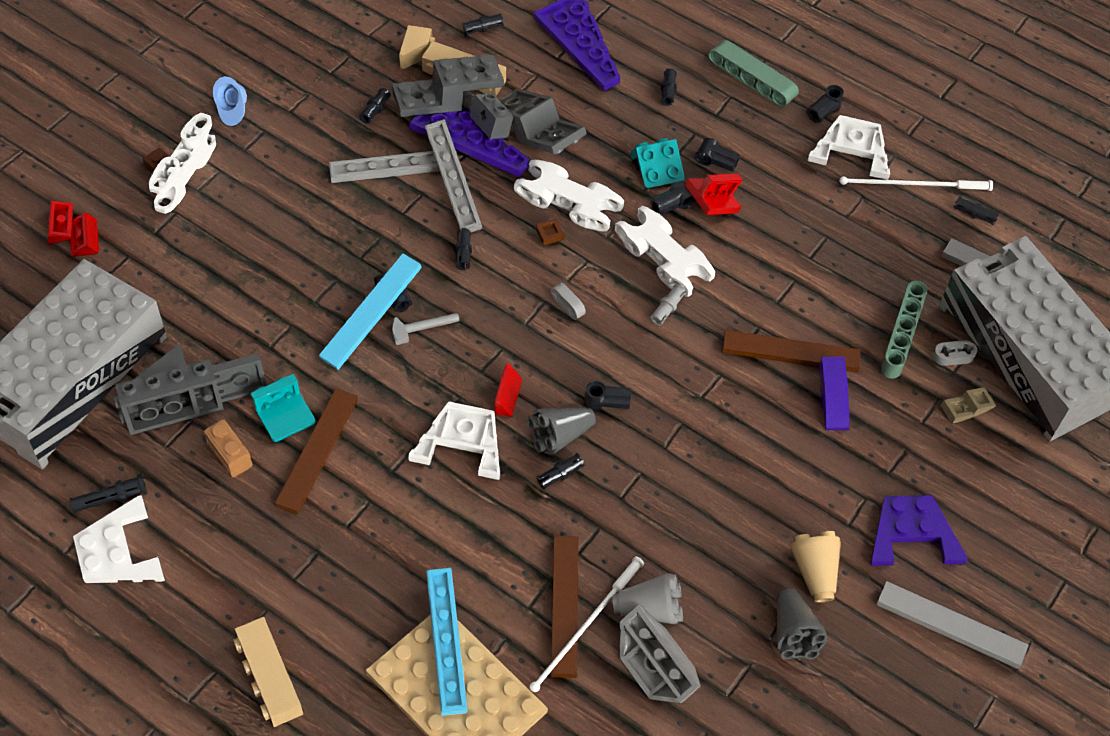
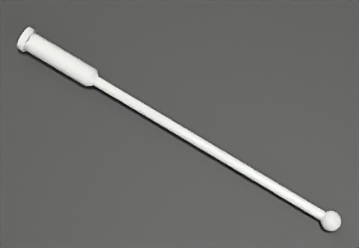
(960, 184)
(617, 586)

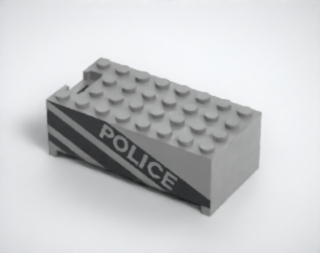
(1035, 334)
(71, 357)

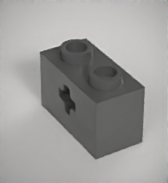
(491, 116)

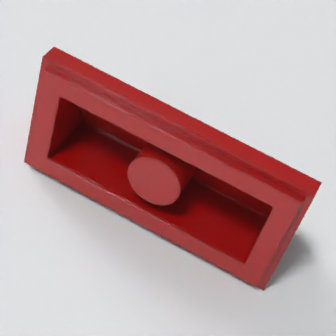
(60, 222)
(84, 236)
(507, 391)

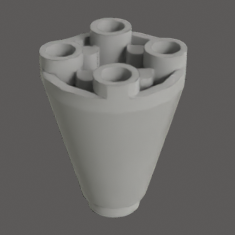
(655, 596)

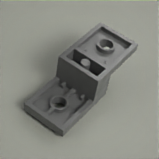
(447, 85)
(538, 122)

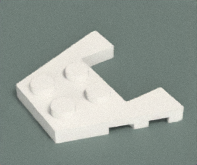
(854, 138)
(463, 429)
(105, 552)

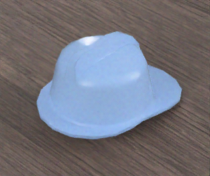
(230, 100)

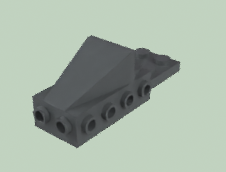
(173, 384)

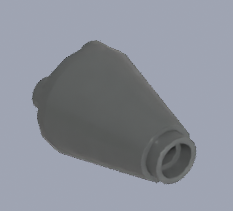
(558, 426)
(797, 627)

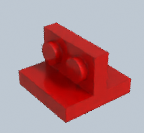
(716, 193)

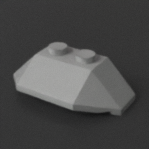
(656, 658)

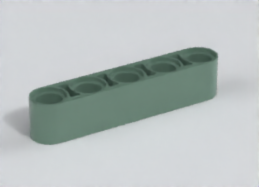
(753, 73)
(904, 329)

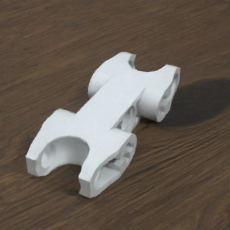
(176, 170)
(581, 201)
(655, 240)

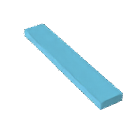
(370, 311)
(446, 642)

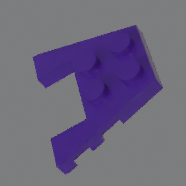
(914, 521)

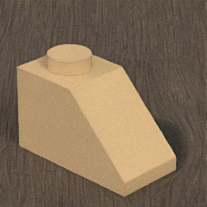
(414, 45)

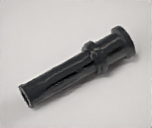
(120, 490)

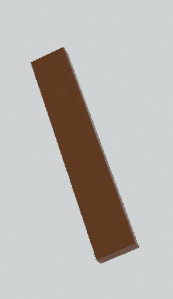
(787, 349)
(316, 451)
(565, 604)

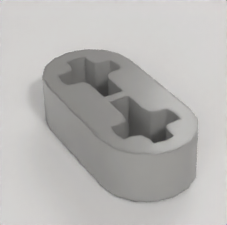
(568, 301)
(955, 353)

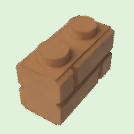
(228, 448)

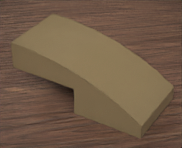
(967, 406)

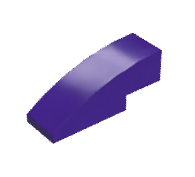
(834, 393)

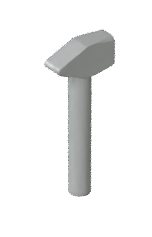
(401, 331)

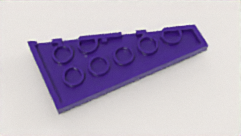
(579, 36)
(473, 141)

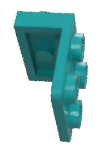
(659, 162)
(282, 408)

